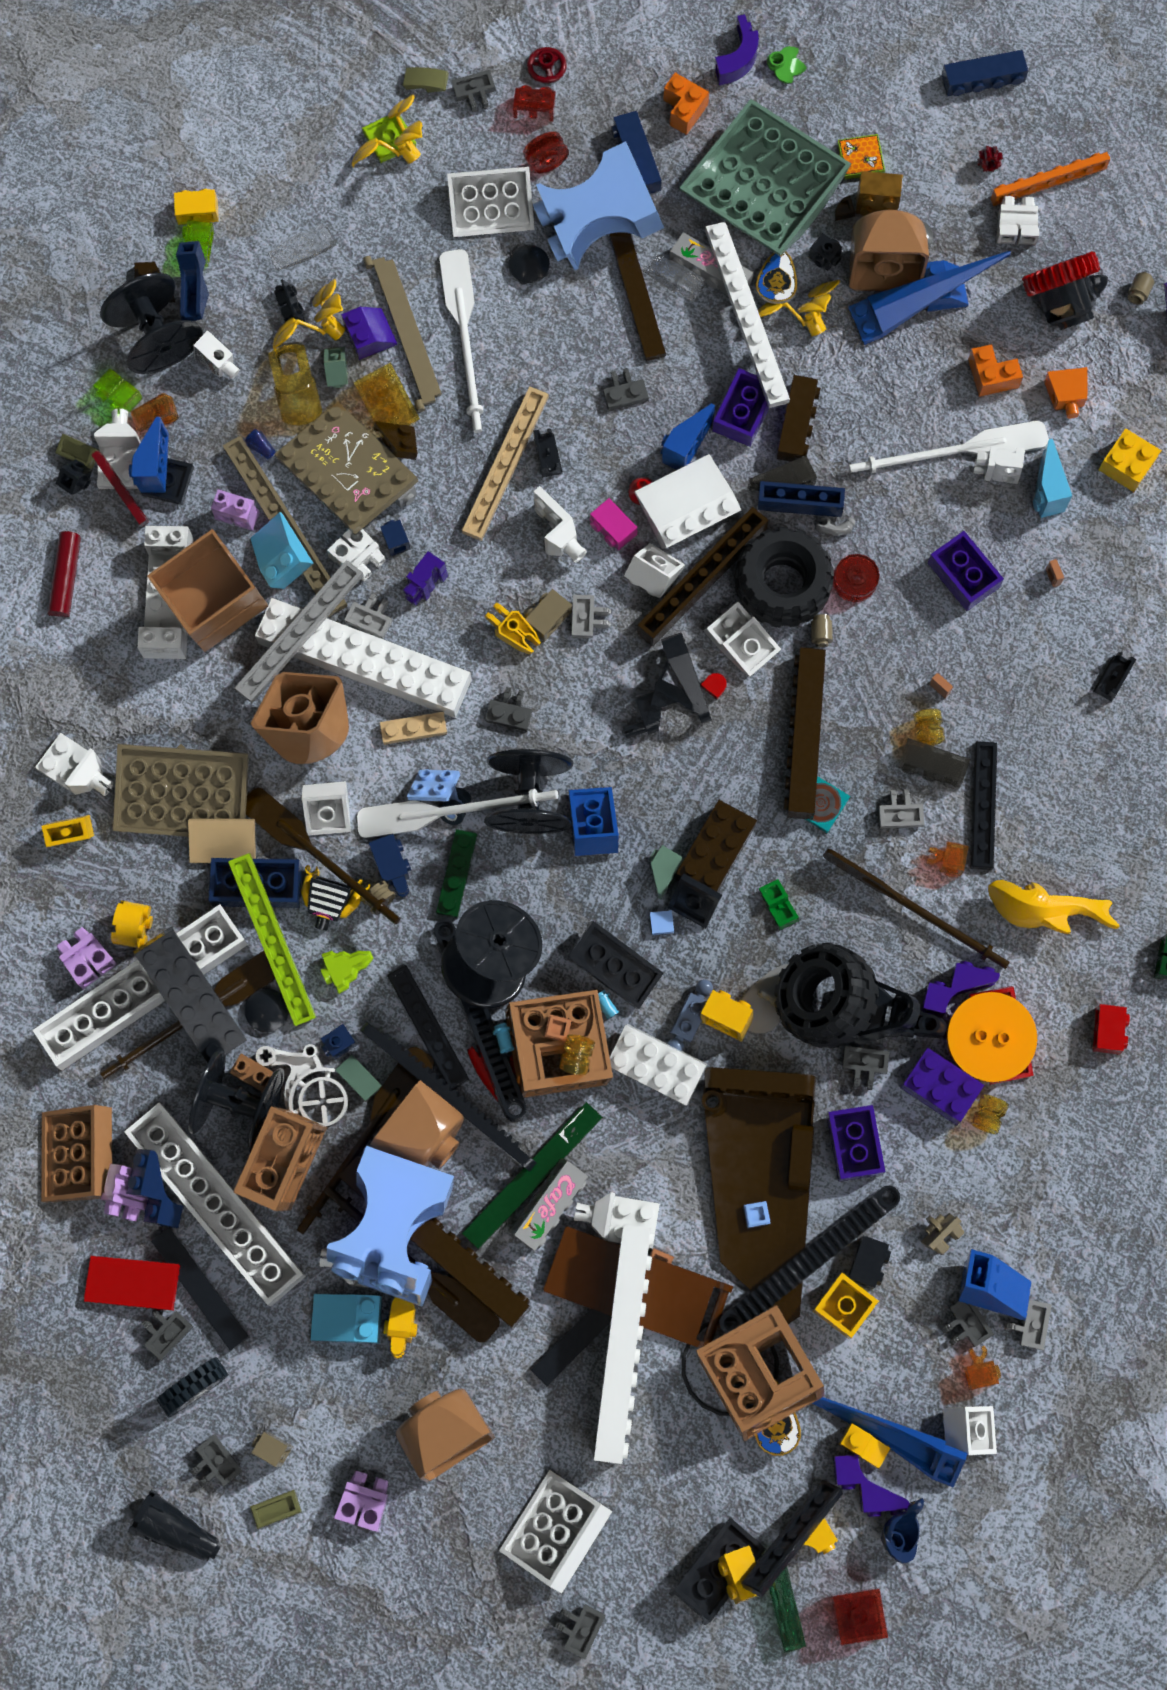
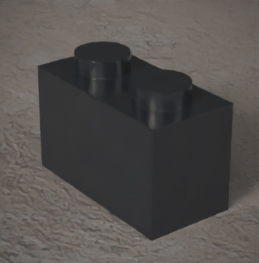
(869, 1262)

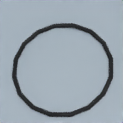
(683, 1373)

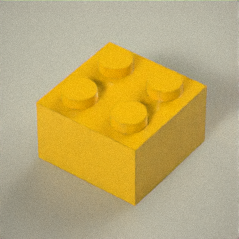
(1129, 460)
(727, 1015)
(845, 1306)

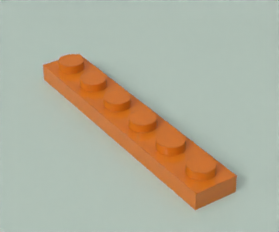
(1057, 176)

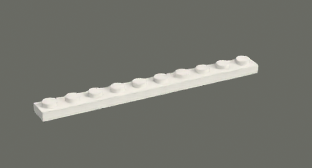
(747, 315)

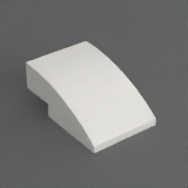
(742, 639)

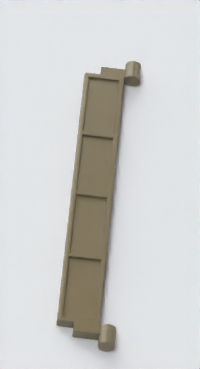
(407, 330)

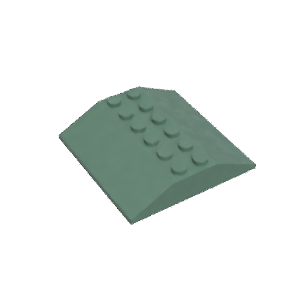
(766, 178)

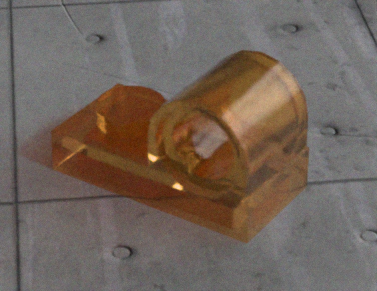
(160, 406)

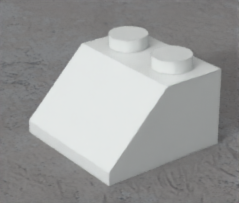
(653, 570)
(326, 808)
(970, 1429)

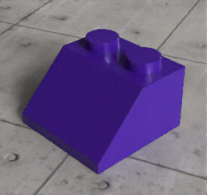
(368, 331)

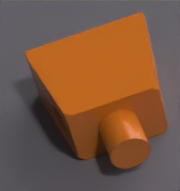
(1068, 389)

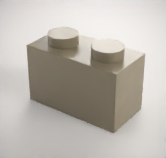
(548, 614)
(271, 1449)

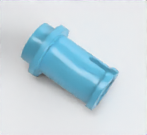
(606, 1005)
(503, 1037)

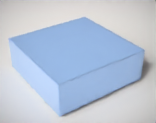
(661, 922)
(756, 1214)

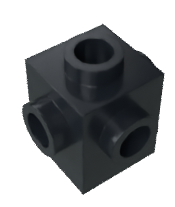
(825, 252)
(74, 477)

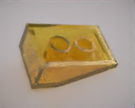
(385, 397)

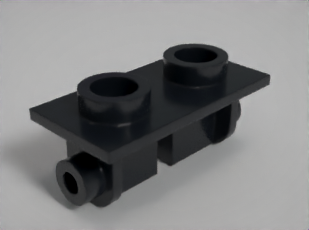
(286, 295)

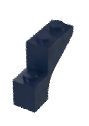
(193, 286)
(148, 1183)

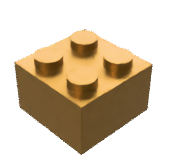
(878, 192)

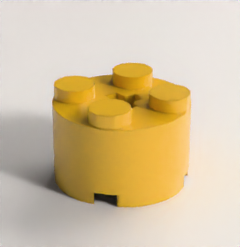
(131, 924)

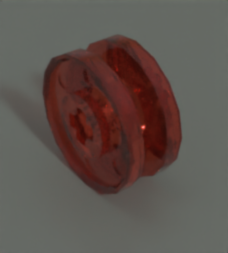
(545, 152)
(856, 566)

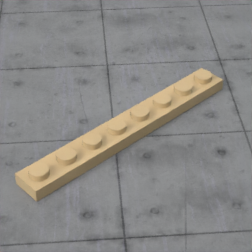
(505, 463)

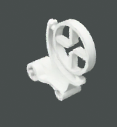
(302, 1066)

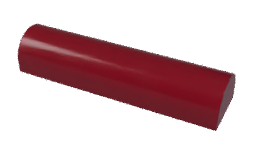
(64, 574)

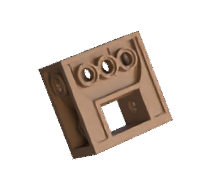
(531, 1045)
(283, 1150)
(742, 1350)

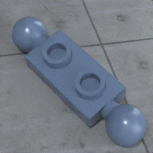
(690, 1015)

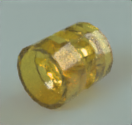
(928, 725)
(576, 1058)
(989, 1114)

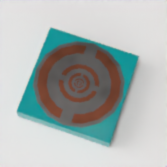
(828, 805)

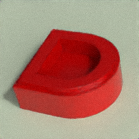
(715, 685)

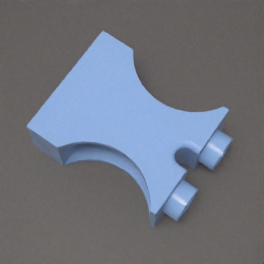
(602, 205)
(398, 1201)

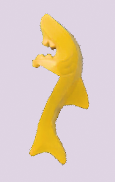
(1036, 908)

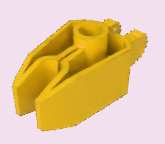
(513, 629)
(400, 1326)

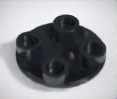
(529, 264)
(266, 1010)

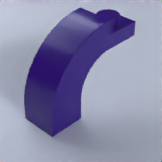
(737, 64)

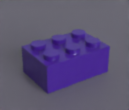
(742, 409)
(965, 570)
(942, 1086)
(855, 1143)

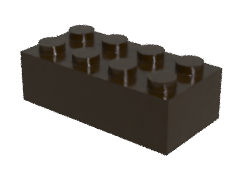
(717, 846)

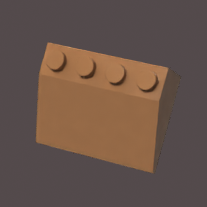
(75, 1153)

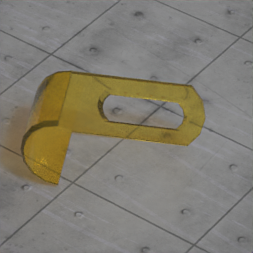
(298, 392)

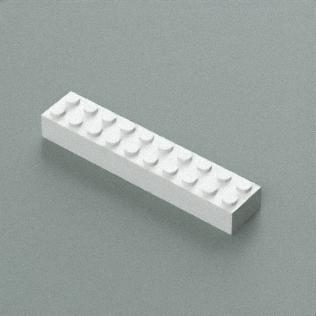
(372, 661)
(132, 993)
(216, 1206)
(622, 1344)

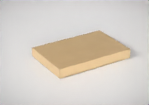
(220, 839)

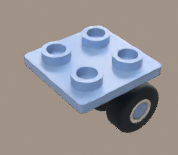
(440, 786)

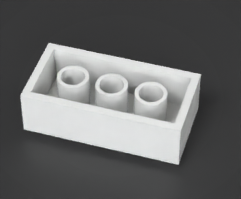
(657, 1064)

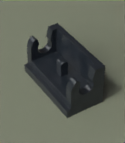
(547, 453)
(1114, 676)

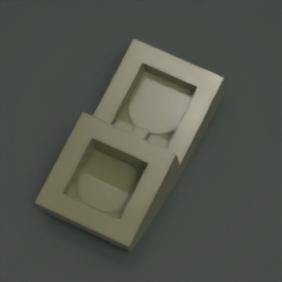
(428, 78)

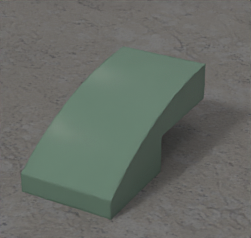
(358, 1078)

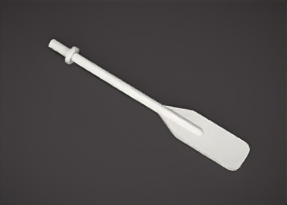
(460, 303)
(1024, 435)
(415, 815)

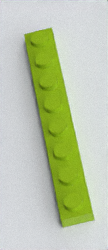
(272, 939)

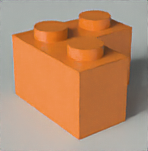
(688, 102)
(993, 376)

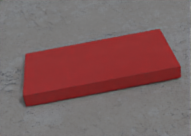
(132, 1283)

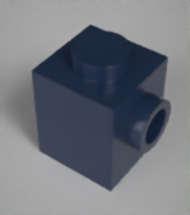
(338, 1042)

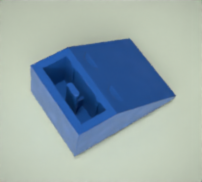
(994, 1285)

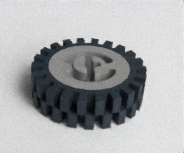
(192, 1387)

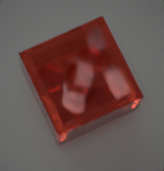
(859, 1616)

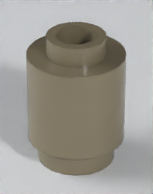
(1140, 288)
(821, 631)

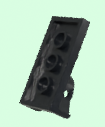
(614, 964)
(703, 1585)

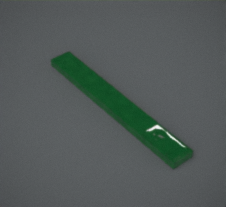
(527, 1182)

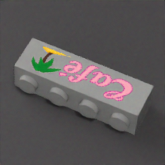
(701, 260)
(548, 1204)

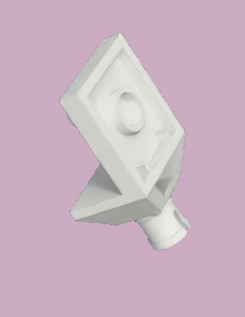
(117, 444)
(563, 536)
(74, 767)
(614, 1211)

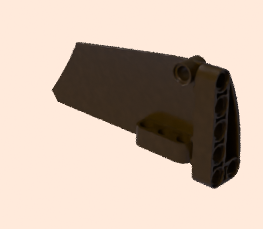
(759, 1154)

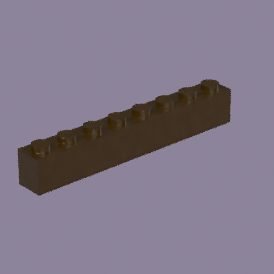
(701, 577)
(806, 733)

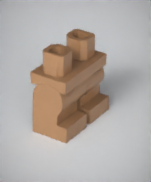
(251, 1072)

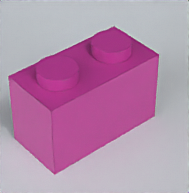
(613, 524)

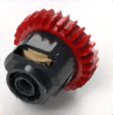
(1065, 290)

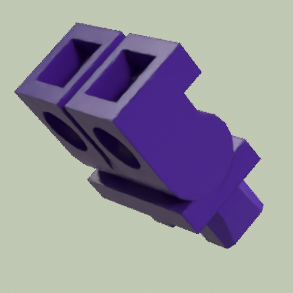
(424, 577)

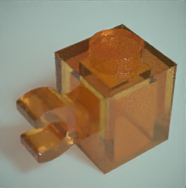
(952, 858)
(981, 1373)

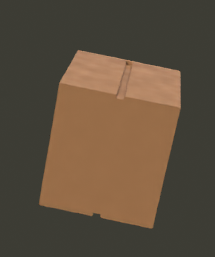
(207, 590)

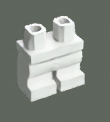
(1018, 221)
(1000, 464)
(358, 550)

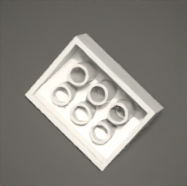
(490, 201)
(687, 501)
(555, 1531)

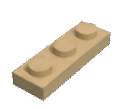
(413, 728)

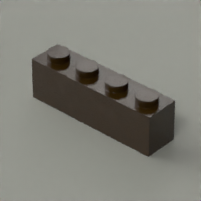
(797, 418)

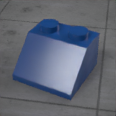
(953, 299)

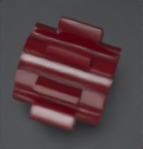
(990, 159)

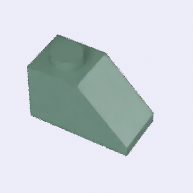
(335, 367)
(664, 869)

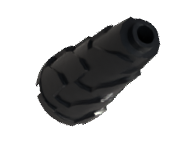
(168, 1526)

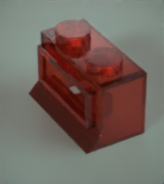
(534, 106)

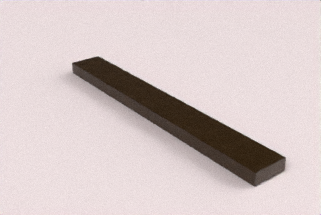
(637, 295)

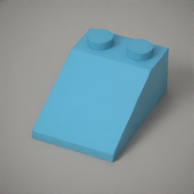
(1052, 487)
(279, 553)
(346, 1318)

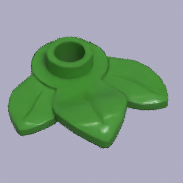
(788, 64)

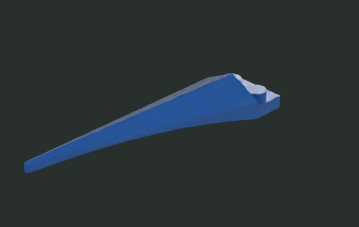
(891, 308)
(920, 1449)

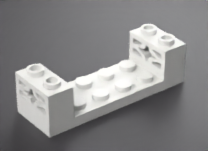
(162, 632)

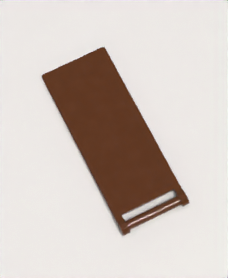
(675, 1300)

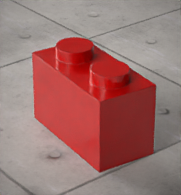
(1110, 1029)

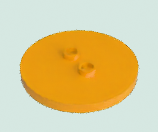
(991, 1037)

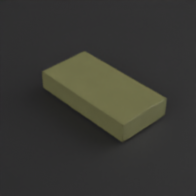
(76, 449)
(275, 1509)

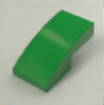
(778, 904)

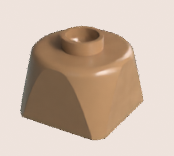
(887, 251)
(303, 716)
(421, 1129)
(442, 1432)

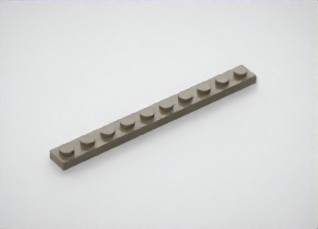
(271, 505)

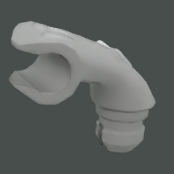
(843, 529)

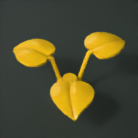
(403, 141)
(814, 307)
(329, 323)

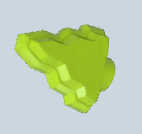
(344, 967)

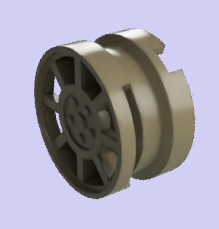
(380, 892)

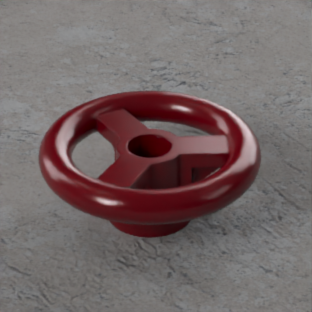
(549, 55)

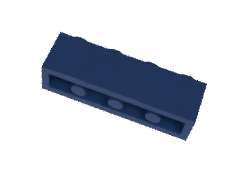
(984, 73)
(629, 129)
(801, 499)

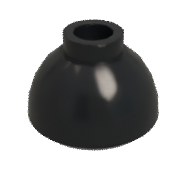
(1099, 283)

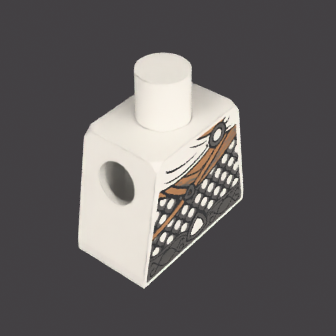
(215, 356)

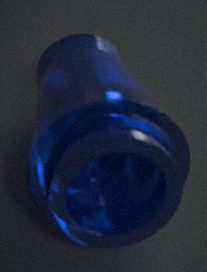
(259, 443)

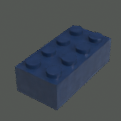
(279, 877)

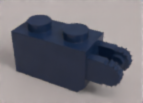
(391, 864)

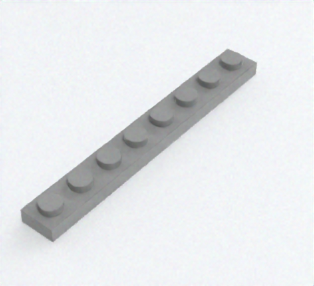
(299, 631)

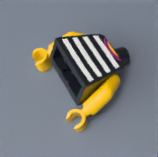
(328, 898)

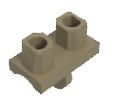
(939, 1230)

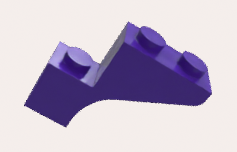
(963, 980)
(872, 1497)

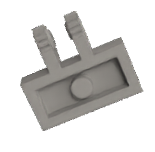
(583, 616)
(369, 620)
(901, 815)
(1035, 1325)

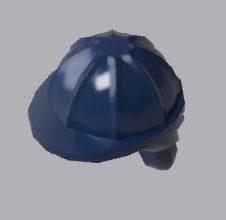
(902, 1533)

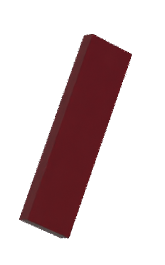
(120, 488)

